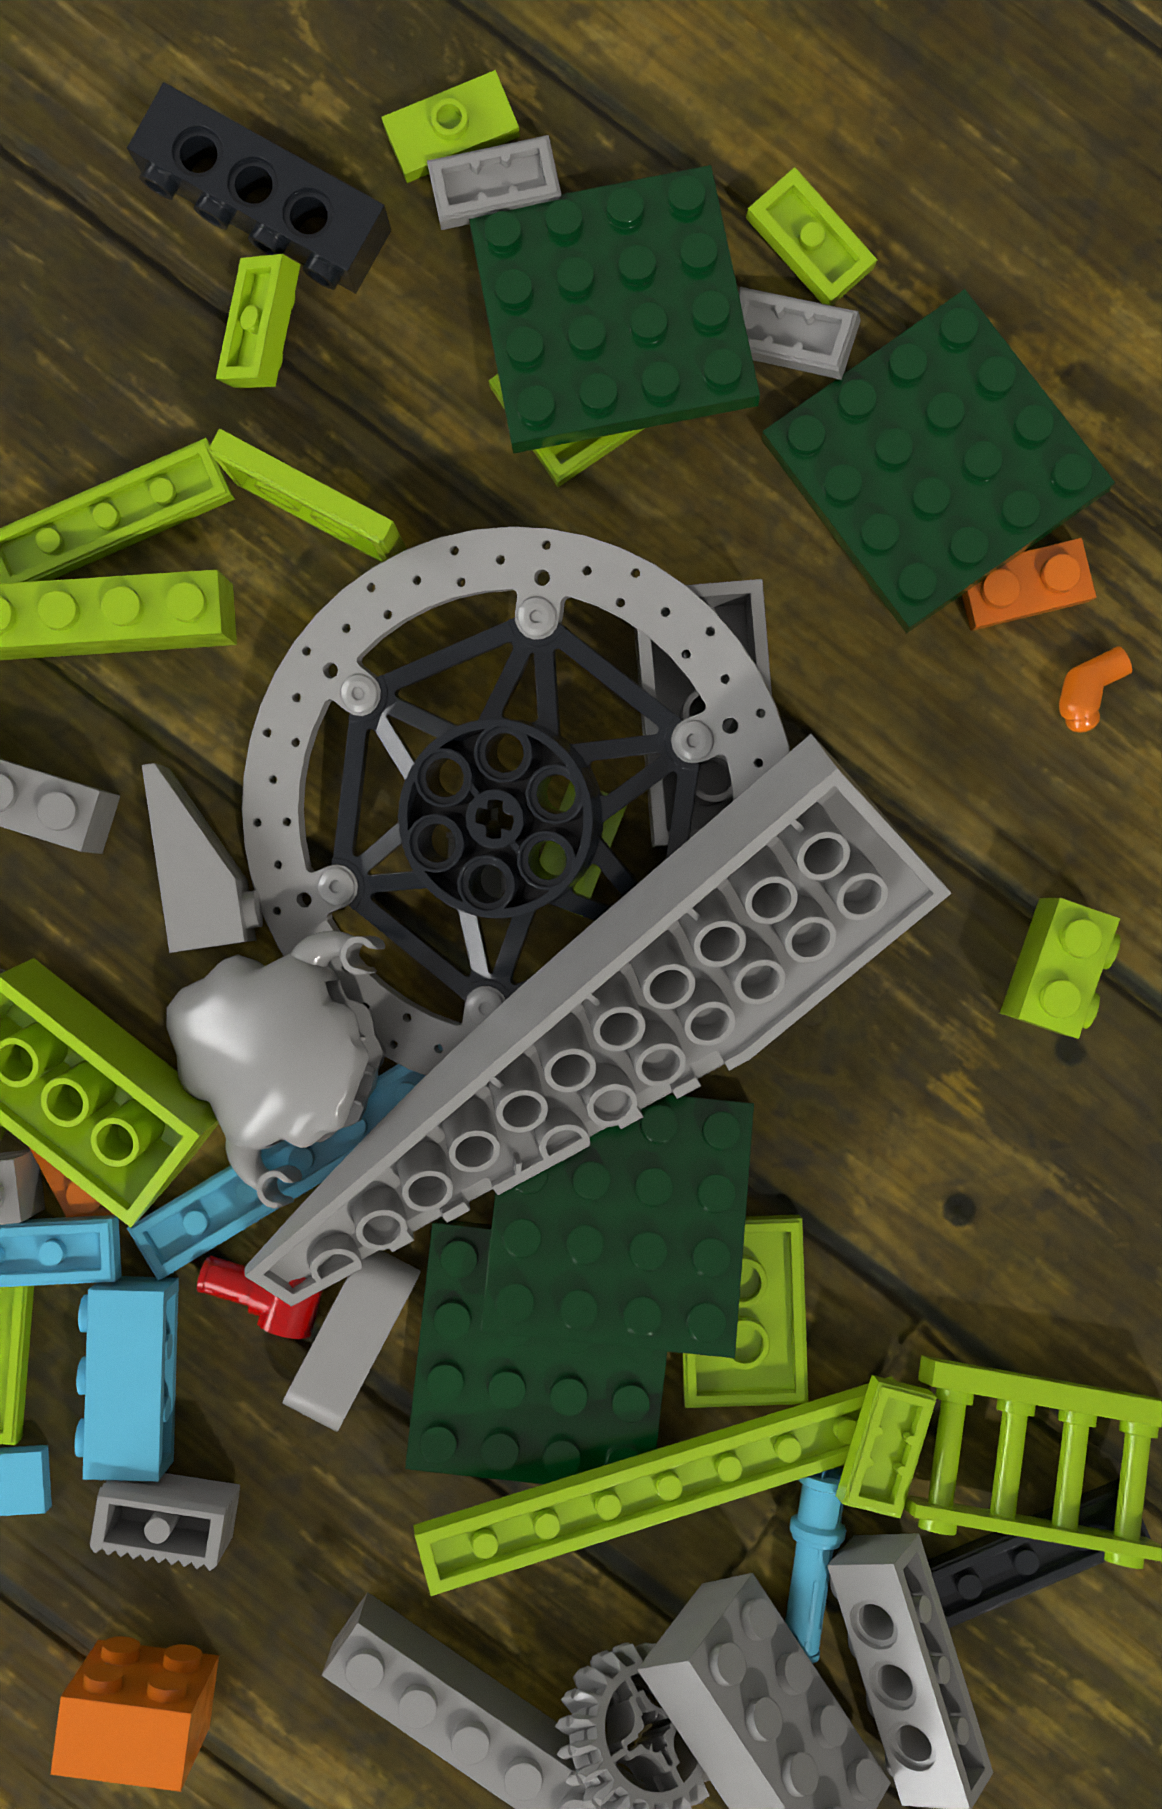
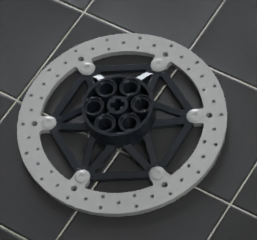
(474, 747)

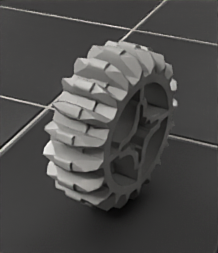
(659, 1757)

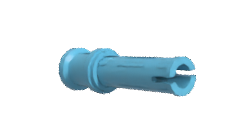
(817, 1534)

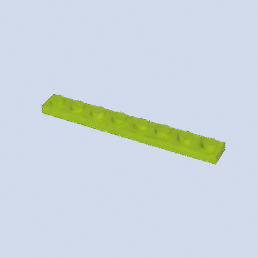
(637, 1492)

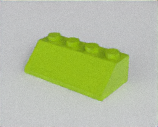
(92, 1095)

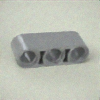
(351, 1339)

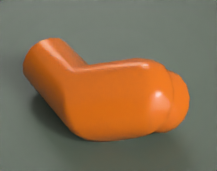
(1085, 685)

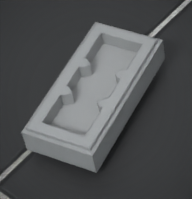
(493, 180)
(798, 332)

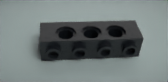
(184, 131)

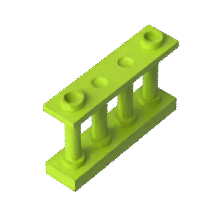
(1078, 1409)

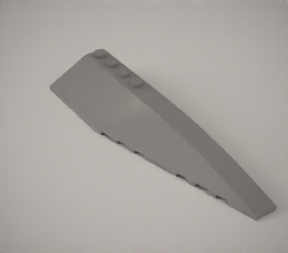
(658, 991)

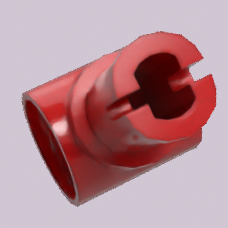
(228, 1281)

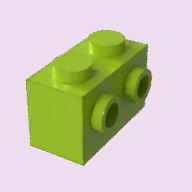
(1062, 967)

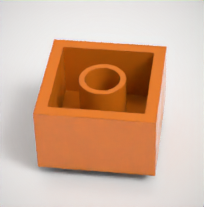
(135, 1714)

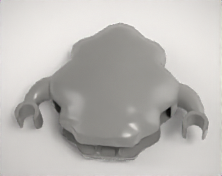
(278, 1052)

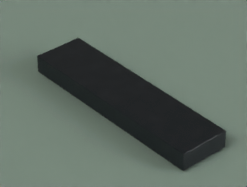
(1010, 1566)

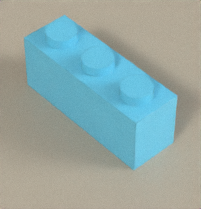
(128, 1379)

